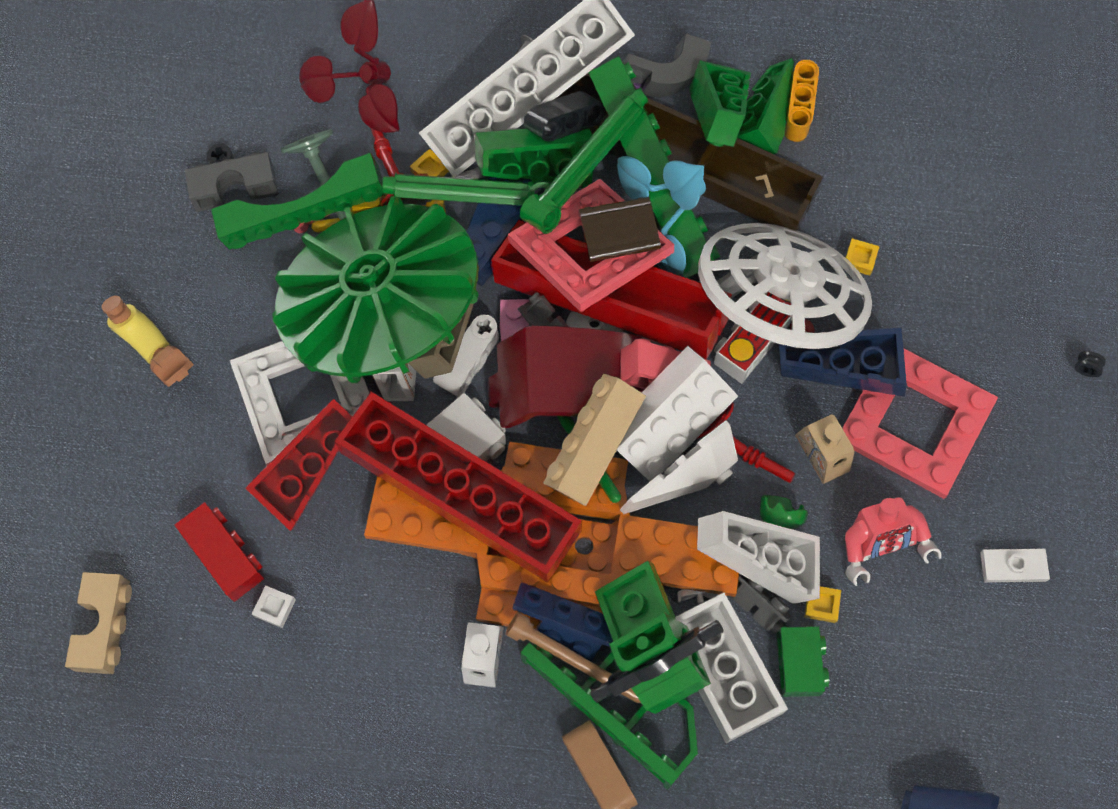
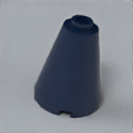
(944, 798)

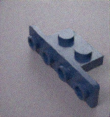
(564, 621)

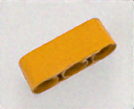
(804, 90)

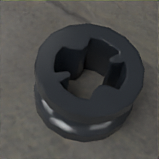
(219, 149)
(1090, 364)

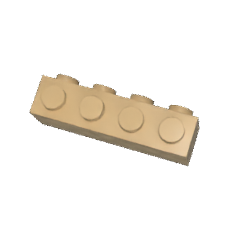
(594, 439)

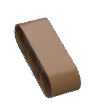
(598, 768)

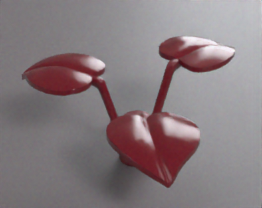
(360, 29)

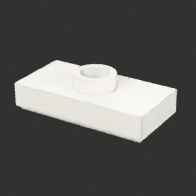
(1015, 565)

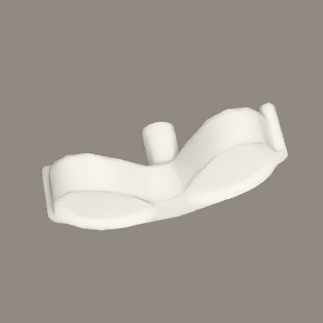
(686, 594)

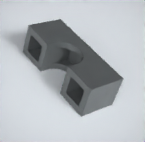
(208, 182)

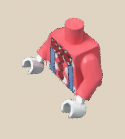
(885, 530)

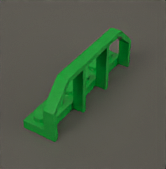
(612, 722)

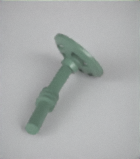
(310, 148)

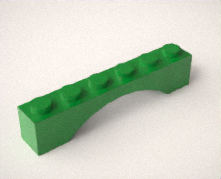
(353, 184)

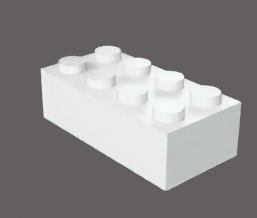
(674, 413)
(740, 686)

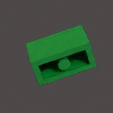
(801, 661)

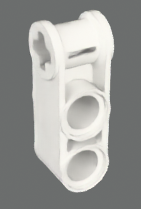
(471, 355)

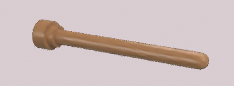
(522, 629)

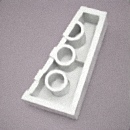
(765, 553)

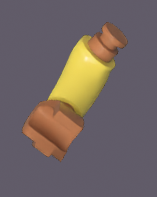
(142, 334)

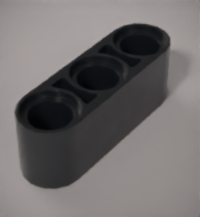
(564, 116)

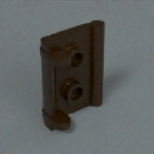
(619, 229)

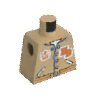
(824, 446)

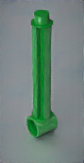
(460, 189)
(544, 210)

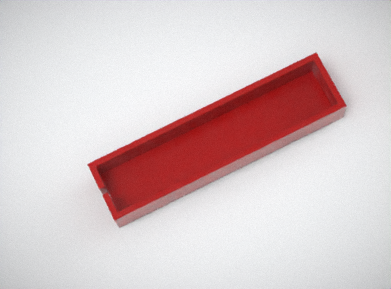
(650, 305)

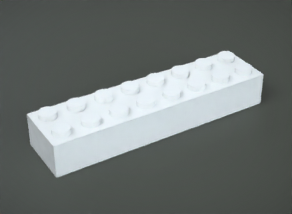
(527, 80)

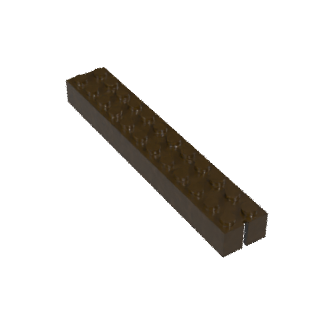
(729, 169)

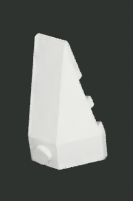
(690, 473)

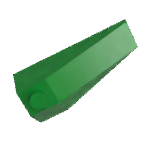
(768, 108)

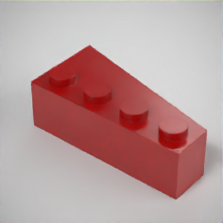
(299, 468)

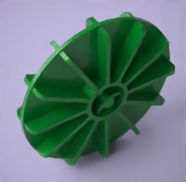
(376, 290)

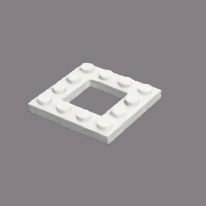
(253, 377)

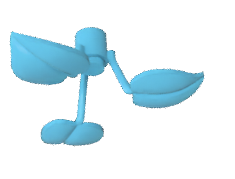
(685, 186)

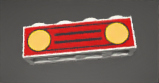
(744, 349)

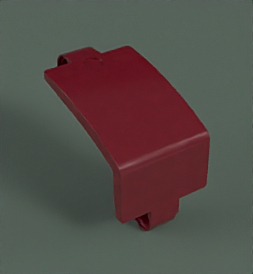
(552, 370)

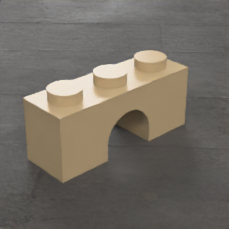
(100, 649)

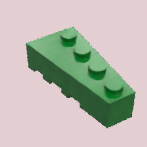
(720, 101)
(525, 155)

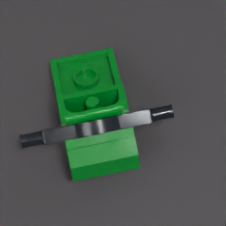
(649, 644)

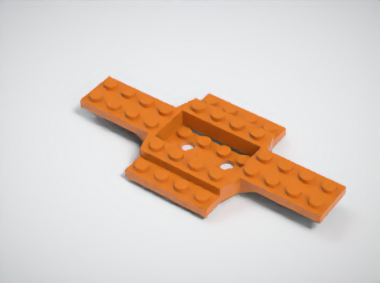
(615, 551)

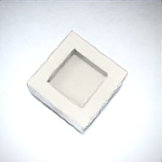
(273, 606)

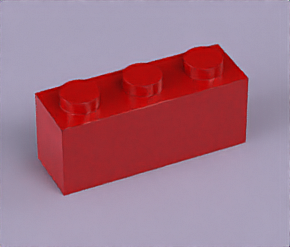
(220, 551)

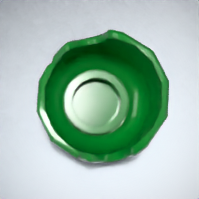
(780, 512)

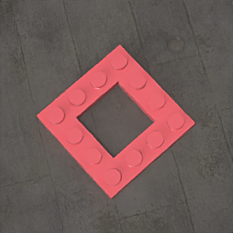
(576, 284)
(933, 471)

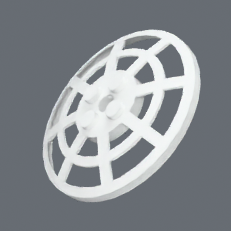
(773, 276)

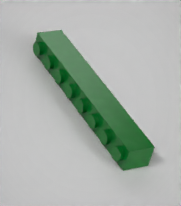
(642, 142)

